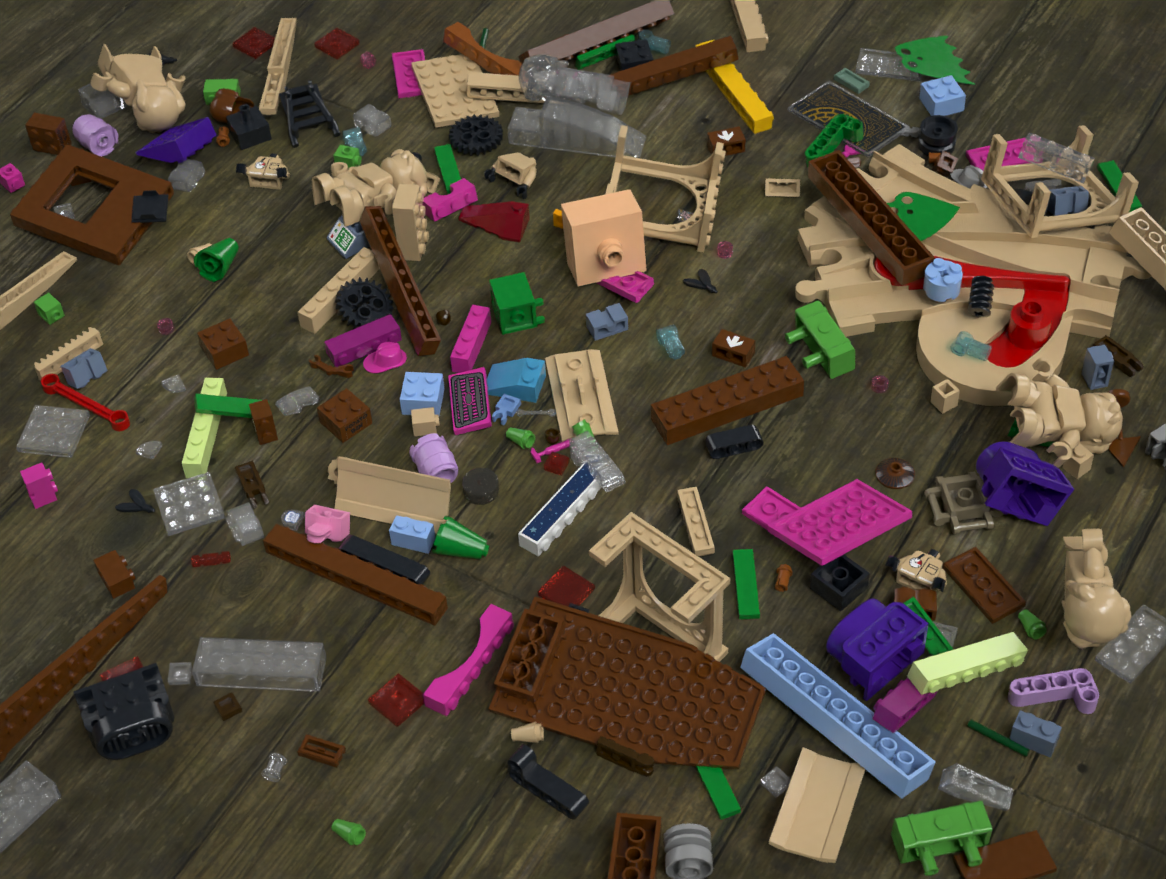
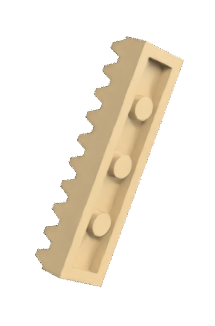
(53, 362)
(695, 521)

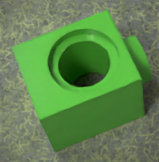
(49, 308)

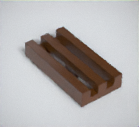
(320, 754)

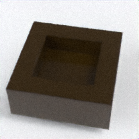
(227, 706)

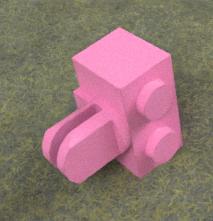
(326, 523)

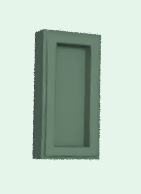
(851, 80)

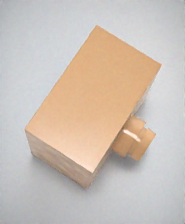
(604, 237)

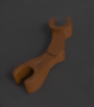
(343, 370)

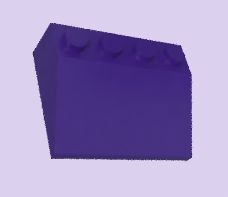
(179, 141)

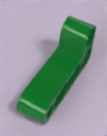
(832, 135)

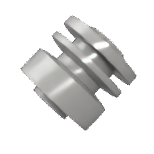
(688, 852)

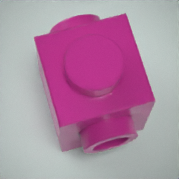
(11, 178)

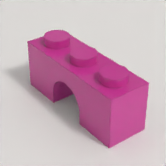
(461, 195)

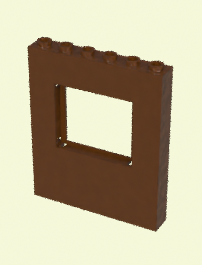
(110, 229)

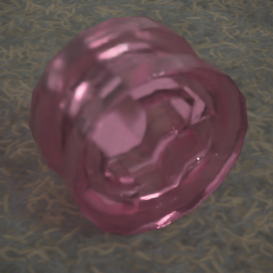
(368, 56)
(721, 252)
(164, 323)
(881, 380)

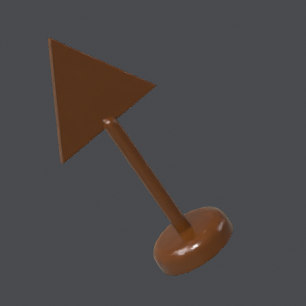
(1122, 447)

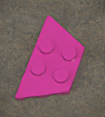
(630, 286)

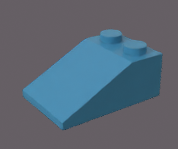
(517, 378)

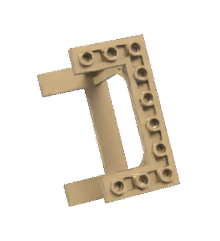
(699, 174)
(1032, 217)
(636, 595)

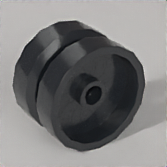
(937, 134)

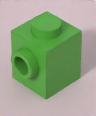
(348, 155)

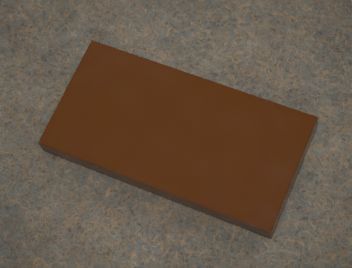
(984, 585)
(1010, 859)

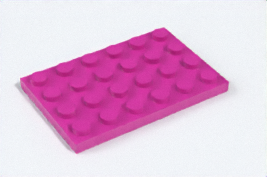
(839, 521)

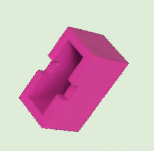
(38, 485)

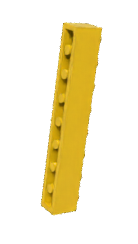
(741, 96)

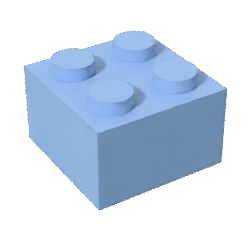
(942, 96)
(421, 391)

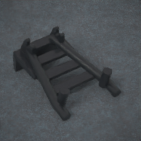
(300, 96)

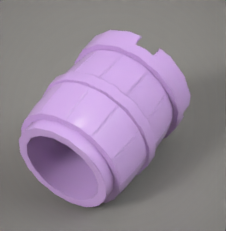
(95, 134)
(434, 457)

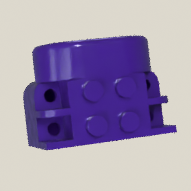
(1021, 483)
(877, 644)

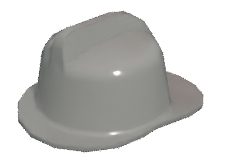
(968, 176)

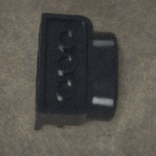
(127, 713)

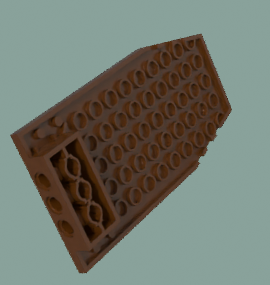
(627, 685)

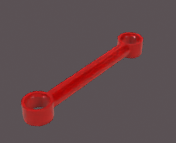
(85, 402)

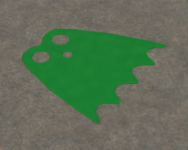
(936, 57)

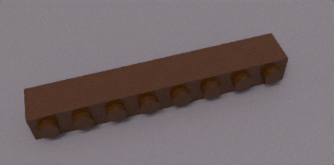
(679, 65)

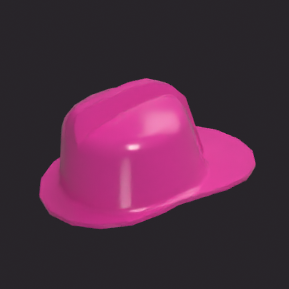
(384, 358)

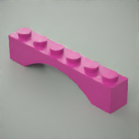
(446, 690)

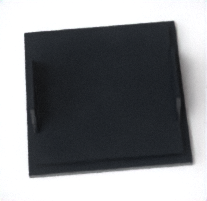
(149, 207)

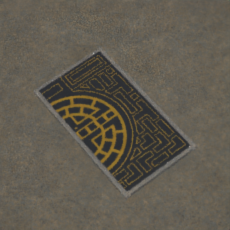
(830, 100)

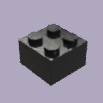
(632, 54)
(840, 581)

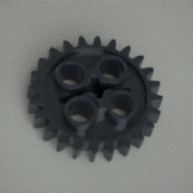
(476, 135)
(354, 292)

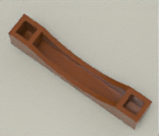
(460, 39)

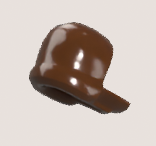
(224, 105)

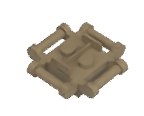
(961, 501)

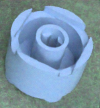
(942, 280)

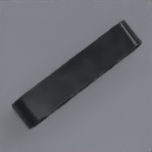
(385, 559)

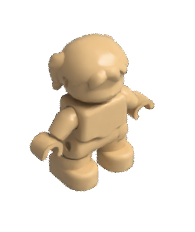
(142, 86)
(368, 184)
(1060, 414)
(1091, 605)

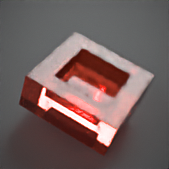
(556, 463)

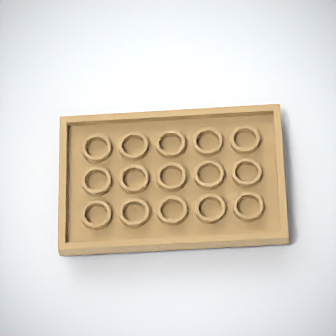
(445, 90)

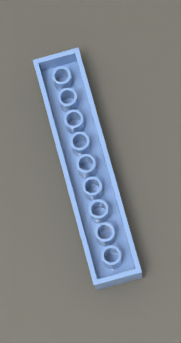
(837, 715)

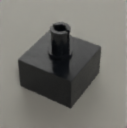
(248, 127)

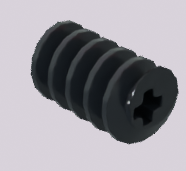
(981, 296)

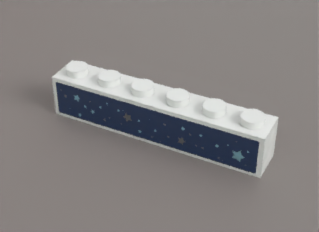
(559, 511)

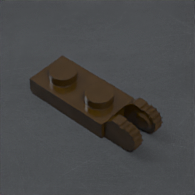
(1121, 356)
(251, 482)
(625, 756)

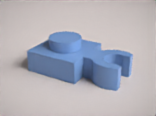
(506, 407)

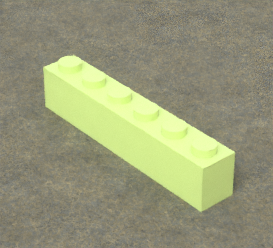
(203, 433)
(967, 663)

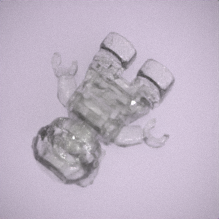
(548, 76)

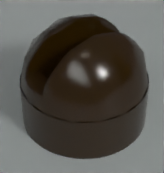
(443, 317)
(552, 436)

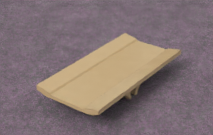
(581, 392)
(385, 491)
(817, 807)

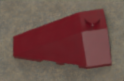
(502, 218)

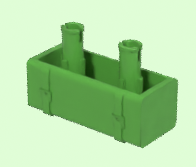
(824, 340)
(941, 833)

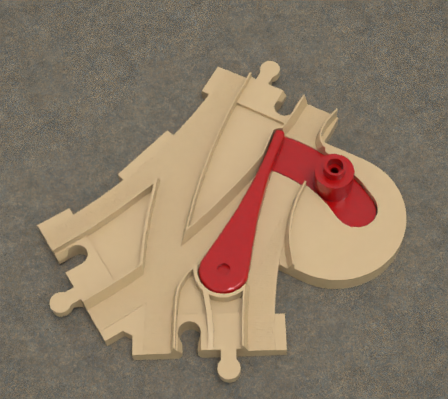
(986, 240)

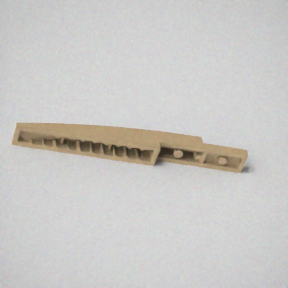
(278, 66)
(30, 288)

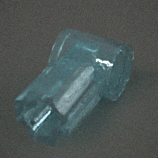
(655, 43)
(354, 138)
(670, 339)
(965, 344)

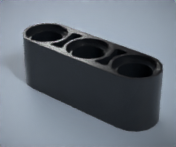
(734, 441)

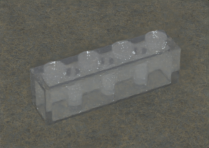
(1056, 157)

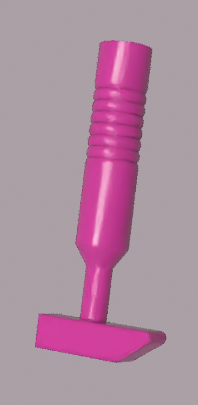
(554, 448)

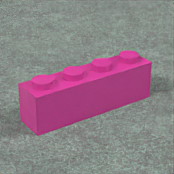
(470, 339)

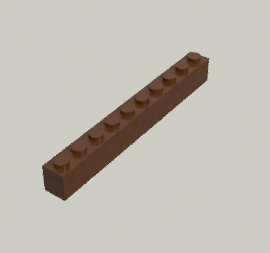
(400, 281)
(356, 574)

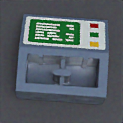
(347, 239)

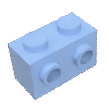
(412, 534)

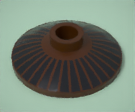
(895, 473)

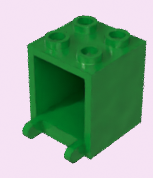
(514, 303)

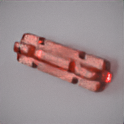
(211, 559)

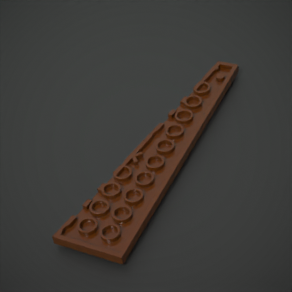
(48, 687)

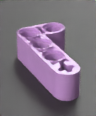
(1026, 690)

